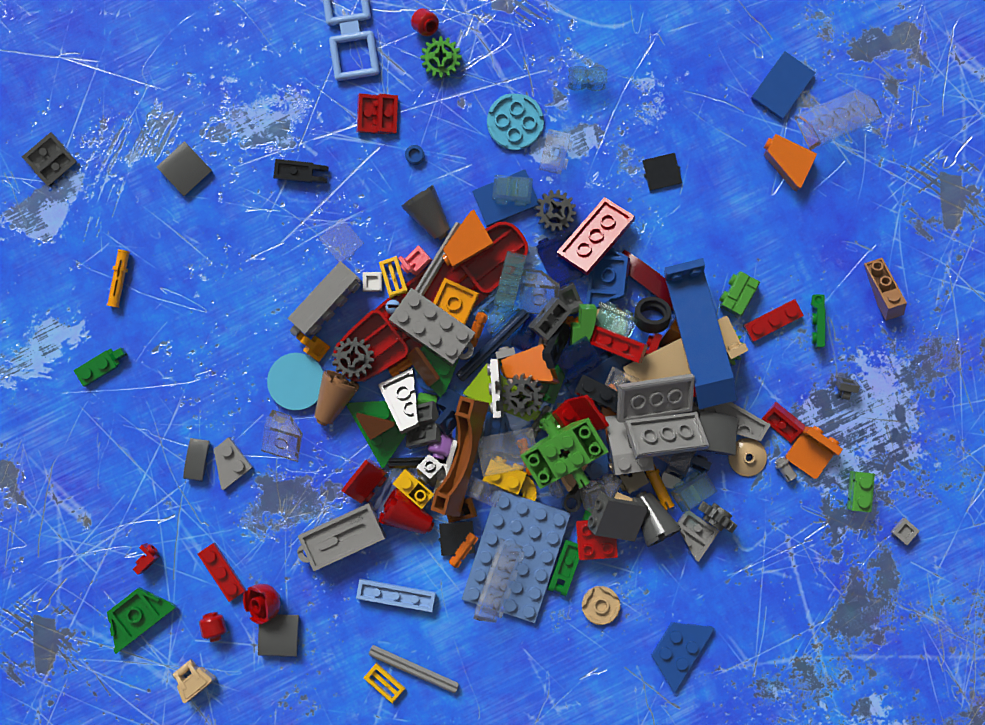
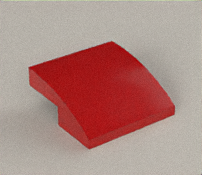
(377, 113)

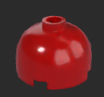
(261, 602)

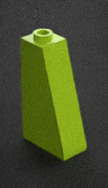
(479, 390)

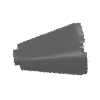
(428, 212)
(657, 522)

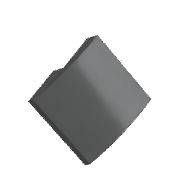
(49, 159)
(184, 168)
(427, 431)
(720, 432)
(279, 636)

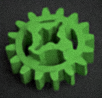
(448, 57)

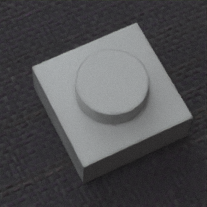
(504, 352)
(905, 531)

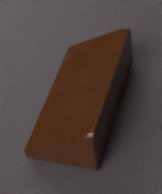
(423, 366)

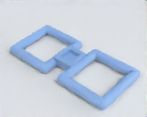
(351, 32)

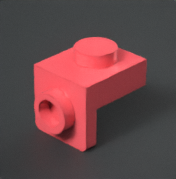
(415, 261)

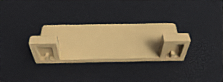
(672, 360)

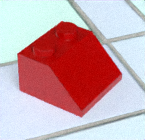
(364, 481)

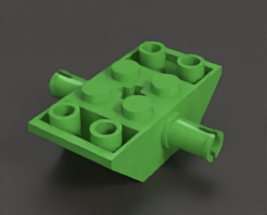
(548, 462)

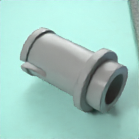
(786, 470)

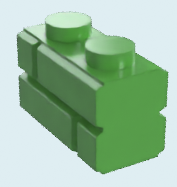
(739, 293)
(860, 491)

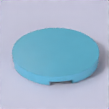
(515, 121)
(295, 381)

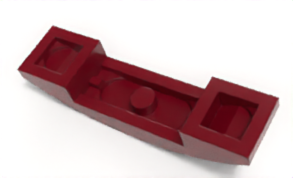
(648, 278)

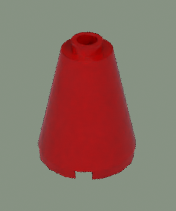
(405, 514)

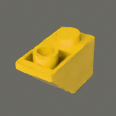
(413, 488)

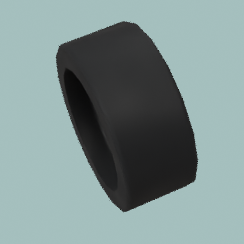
(656, 304)

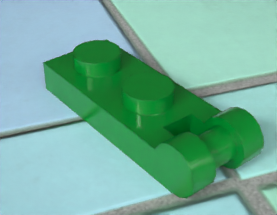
(565, 568)

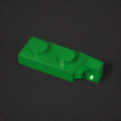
(818, 320)
(99, 366)

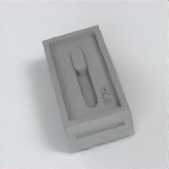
(324, 300)
(433, 328)
(340, 537)

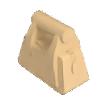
(194, 683)

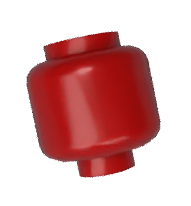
(424, 22)
(212, 626)

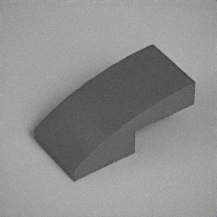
(196, 459)

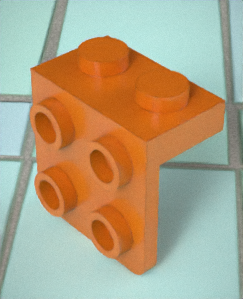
(813, 451)

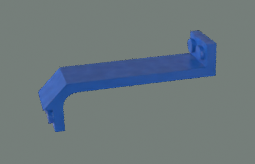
(700, 334)

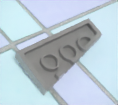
(747, 423)

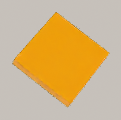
(456, 300)

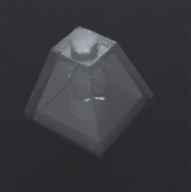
(536, 290)
(282, 436)

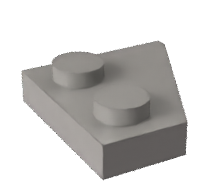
(230, 463)

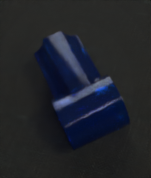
(525, 337)

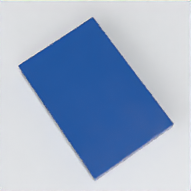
(783, 85)
(496, 212)

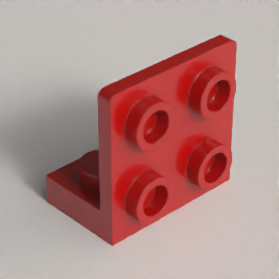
(579, 409)
(594, 546)

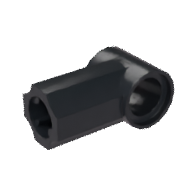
(575, 493)

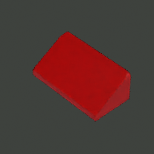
(783, 422)

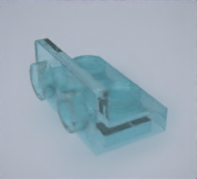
(497, 316)
(616, 320)

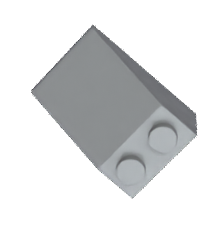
(621, 454)

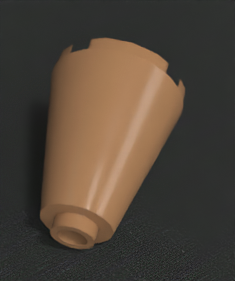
(333, 396)

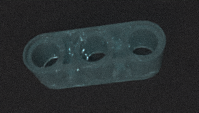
(509, 280)

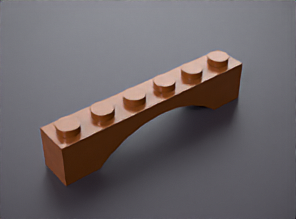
(470, 421)

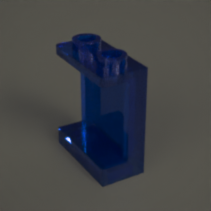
(555, 266)

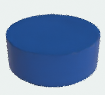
(414, 154)

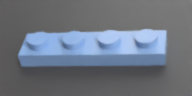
(395, 595)

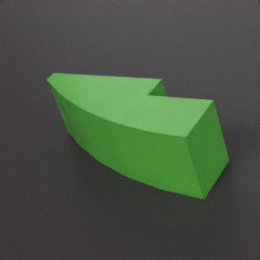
(585, 323)

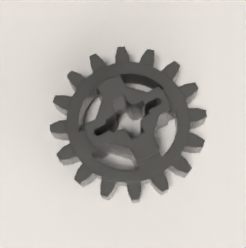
(559, 216)
(360, 359)
(522, 403)
(717, 517)

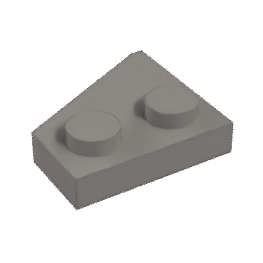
(696, 533)

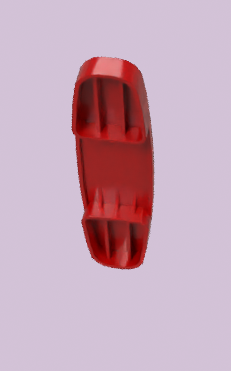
(478, 274)

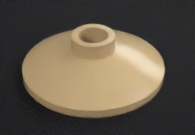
(739, 462)

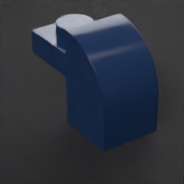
(448, 405)
(698, 463)

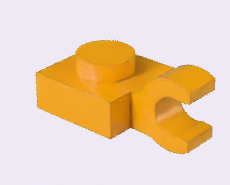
(314, 347)

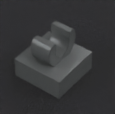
(847, 386)

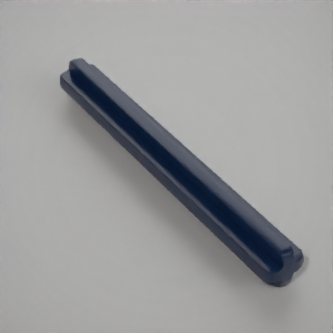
(492, 345)

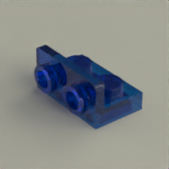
(578, 358)

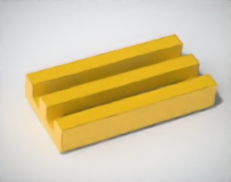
(398, 292)
(372, 672)

